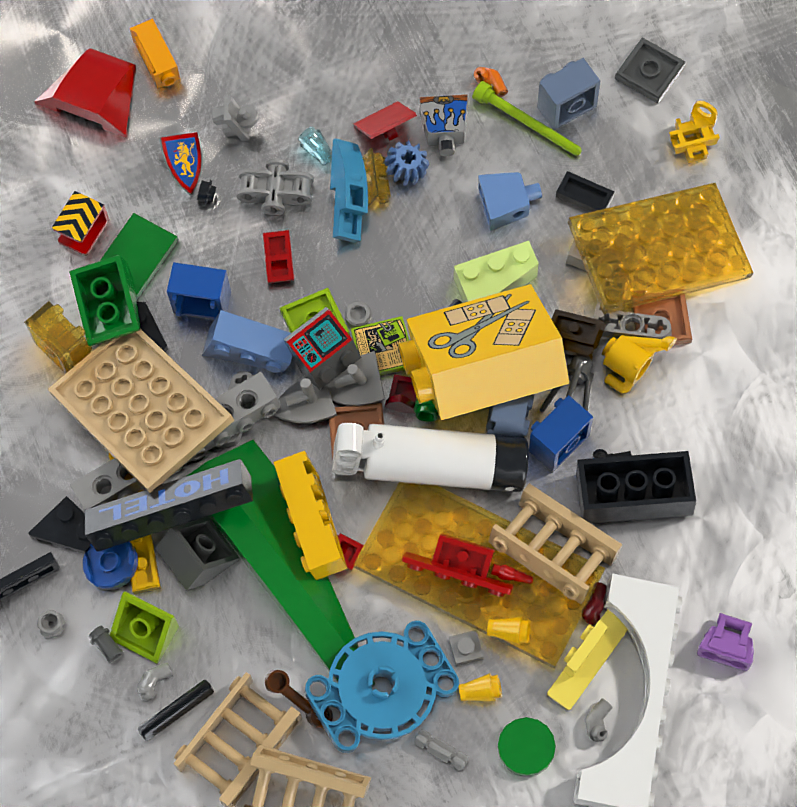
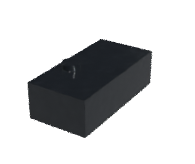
(635, 487)

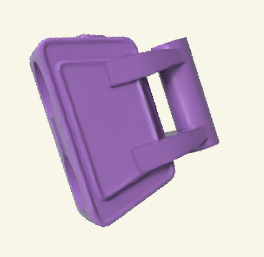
(727, 646)

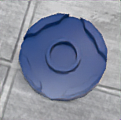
(110, 567)

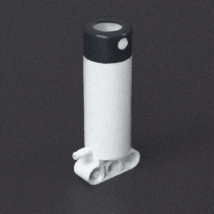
(432, 456)

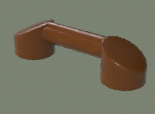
(278, 682)

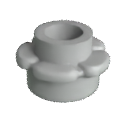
(46, 618)

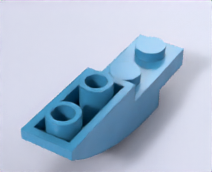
(350, 189)

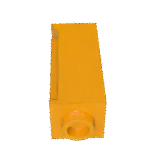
(155, 53)

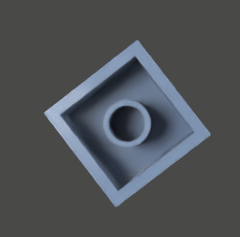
(568, 93)

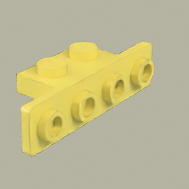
(587, 659)

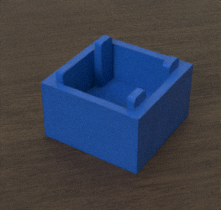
(198, 290)
(560, 433)

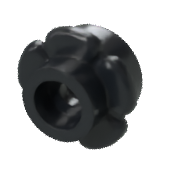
(206, 192)

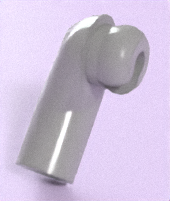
(595, 723)

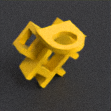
(699, 124)

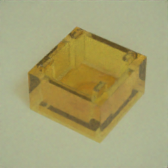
(58, 337)

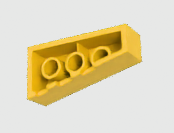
(310, 515)

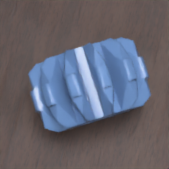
(406, 172)

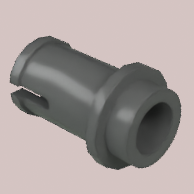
(105, 643)

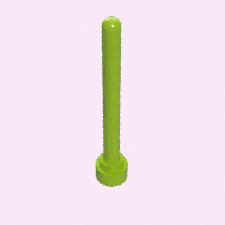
(485, 94)

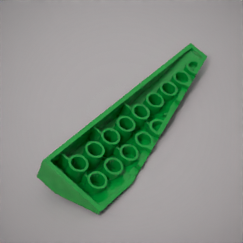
(267, 545)

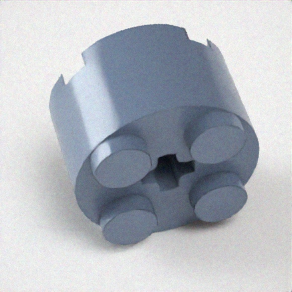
(509, 417)

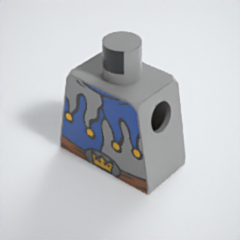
(444, 121)

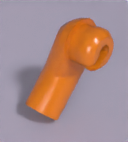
(491, 77)

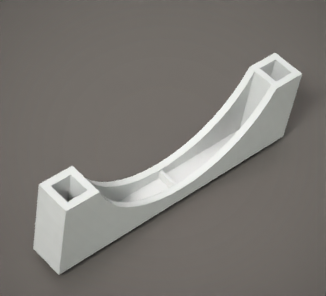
(649, 616)

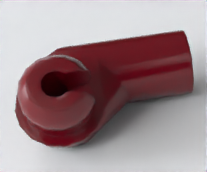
(595, 605)

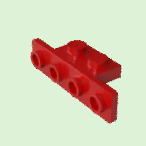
(461, 561)

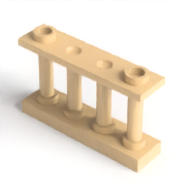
(567, 523)
(302, 769)
(233, 790)

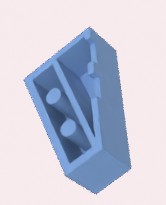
(247, 343)

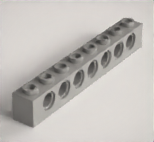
(113, 473)

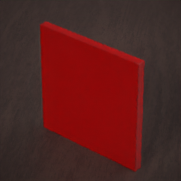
(385, 121)

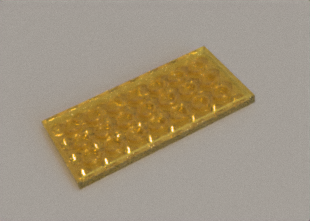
(413, 525)

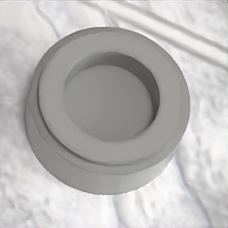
(358, 314)

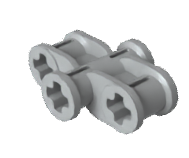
(273, 190)

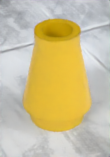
(510, 629)
(481, 689)

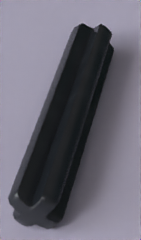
(175, 710)

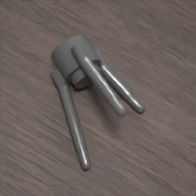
(578, 373)

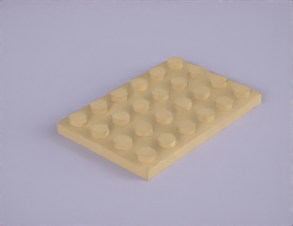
(141, 407)

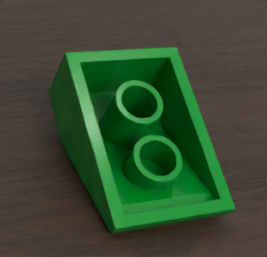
(106, 299)

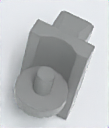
(234, 118)

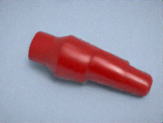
(508, 573)

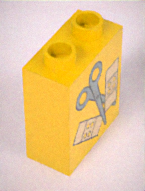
(484, 352)

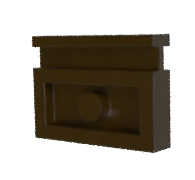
(578, 333)

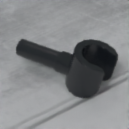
(600, 452)

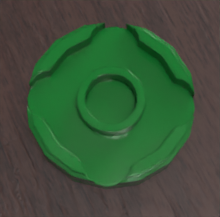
(526, 746)

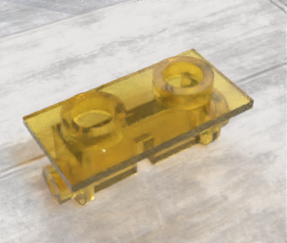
(377, 188)

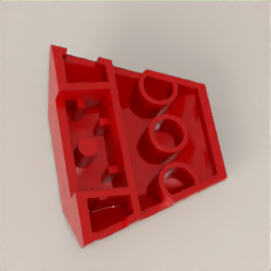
(94, 89)

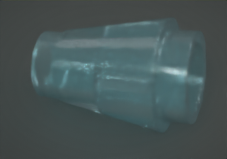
(316, 145)

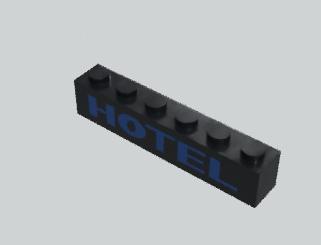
(168, 505)

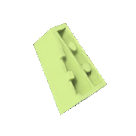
(496, 272)

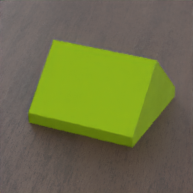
(143, 627)

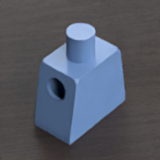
(506, 197)

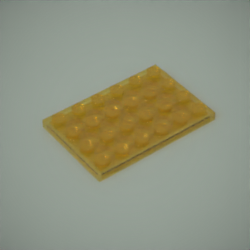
(659, 248)

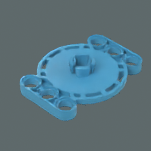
(375, 709)

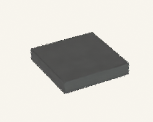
(650, 70)

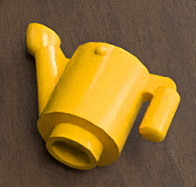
(631, 358)

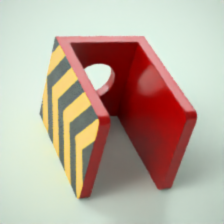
(81, 223)

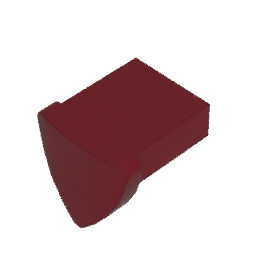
(402, 395)

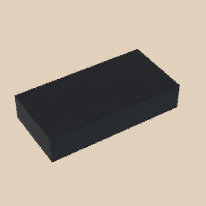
(584, 193)

